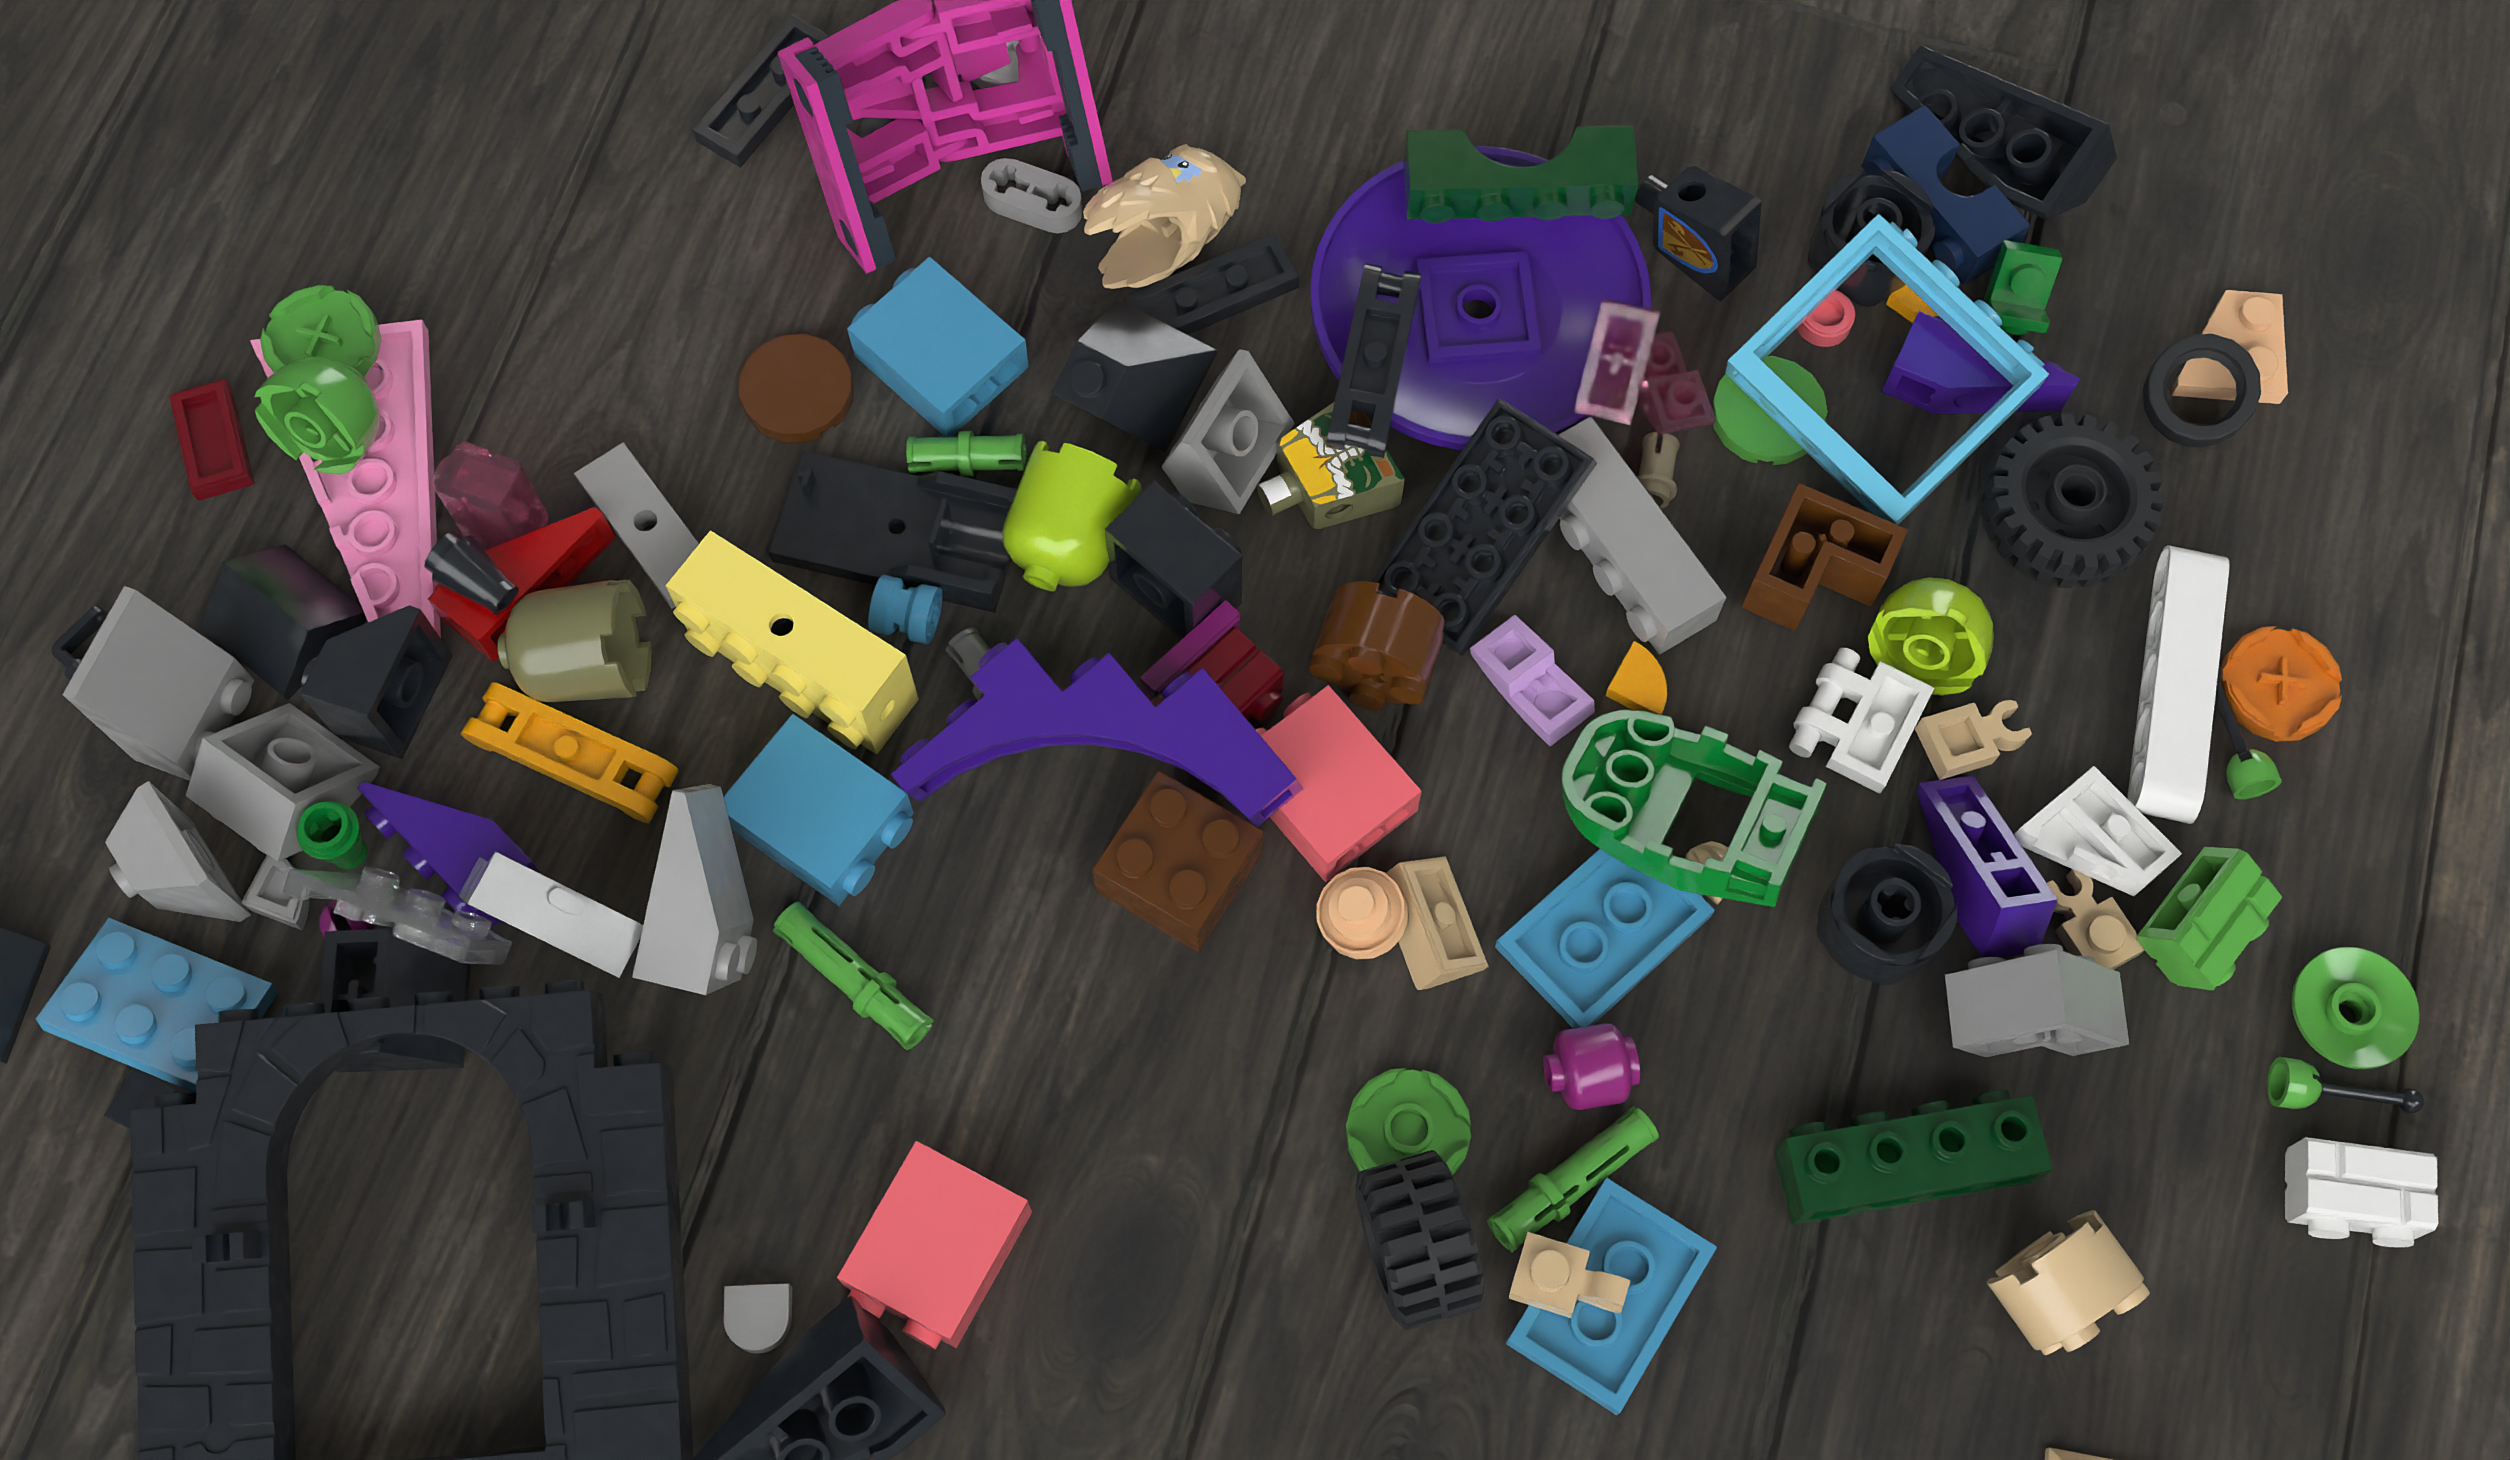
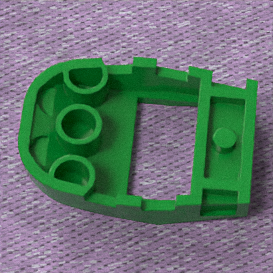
(1631, 782)

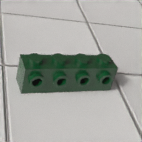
(1911, 1158)

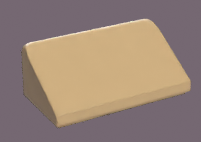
(1439, 934)

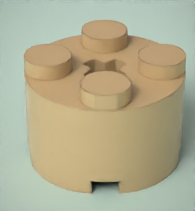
(2067, 1284)

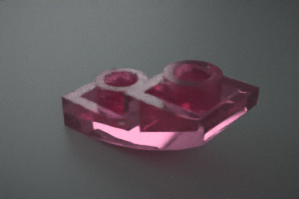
(1670, 394)

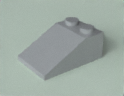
(157, 685)
(698, 900)

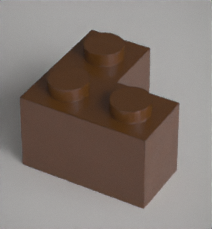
(1822, 545)

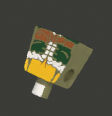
(1330, 482)

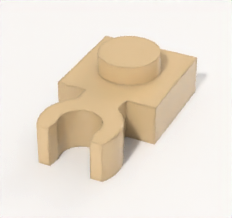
(1966, 741)
(2092, 928)

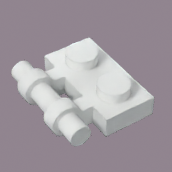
(1878, 727)

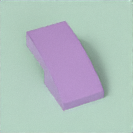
(1530, 680)

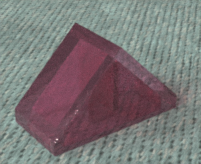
(1616, 361)

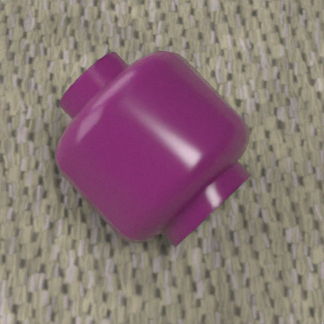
(1592, 1066)

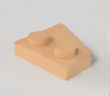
(2257, 325)

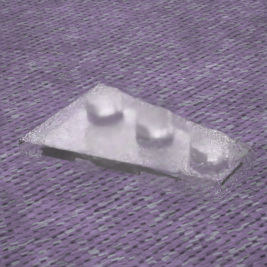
(414, 912)

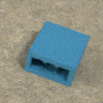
(938, 347)
(818, 810)

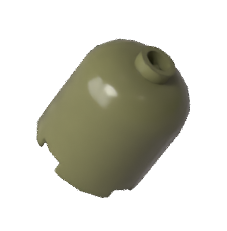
(577, 643)

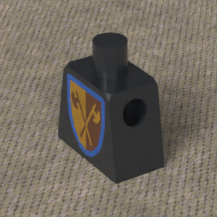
(1704, 227)

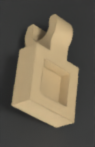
(1554, 1277)

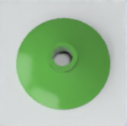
(2377, 994)

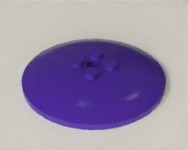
(1533, 273)

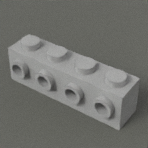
(1636, 548)

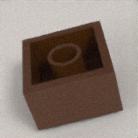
(1178, 861)

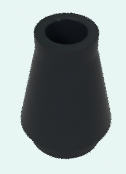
(468, 570)

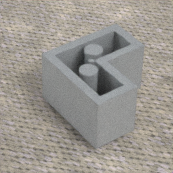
(2036, 1002)

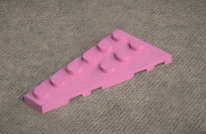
(386, 505)

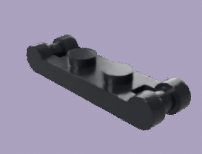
(1374, 359)

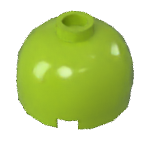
(1934, 634)

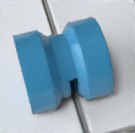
(910, 610)

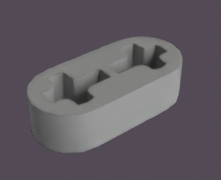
(1031, 196)

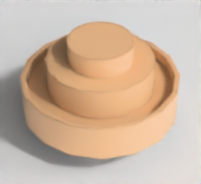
(1362, 913)

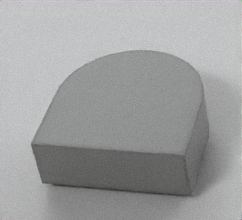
(758, 1315)

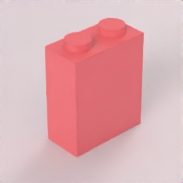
(1348, 782)
(934, 1246)

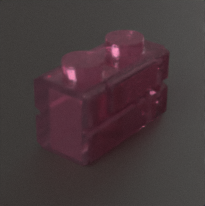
(488, 495)

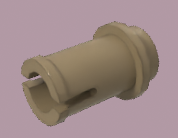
(1658, 468)

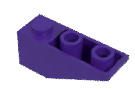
(1950, 377)
(440, 839)

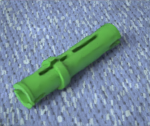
(871, 992)
(1554, 1193)

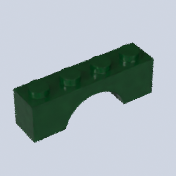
(1455, 181)

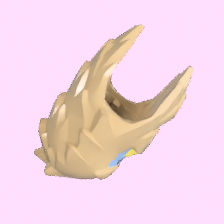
(1163, 214)

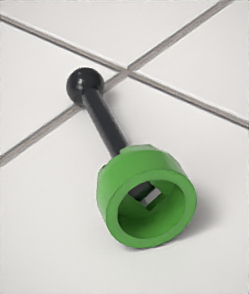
(2249, 770)
(2298, 1085)

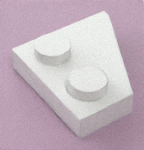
(2099, 835)

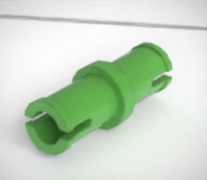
(966, 453)

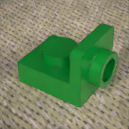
(2023, 286)

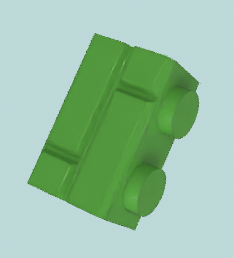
(2209, 918)

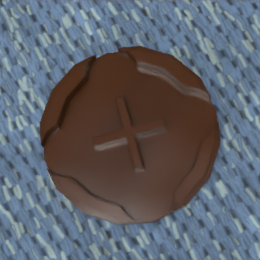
(796, 387)

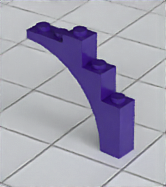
(1102, 707)

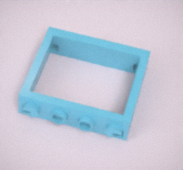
(1938, 289)

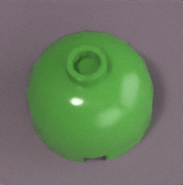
(320, 411)

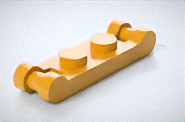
(570, 751)

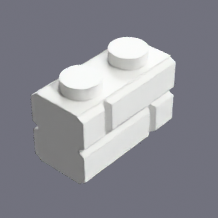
(2361, 1190)

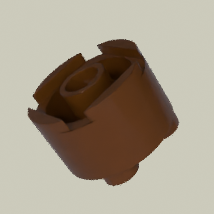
(1378, 645)

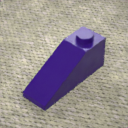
(1995, 884)

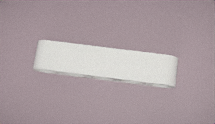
(2178, 684)

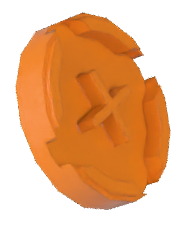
(2281, 683)

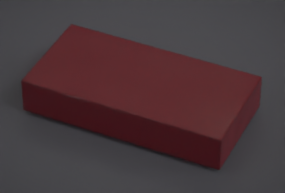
(211, 439)

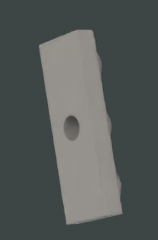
(631, 504)

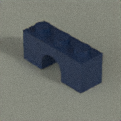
(1966, 227)

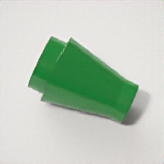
(332, 834)

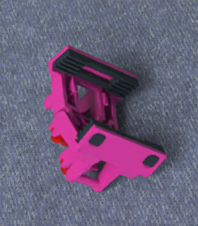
(878, 73)

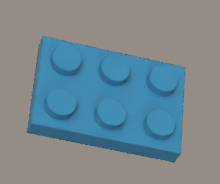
(1600, 936)
(142, 1000)
(1606, 1350)

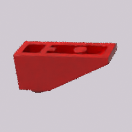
(533, 562)

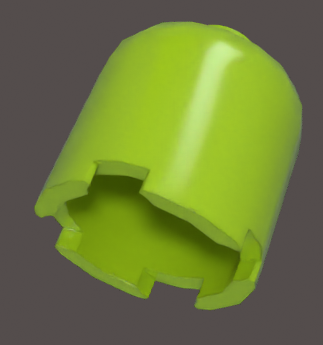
(1062, 516)

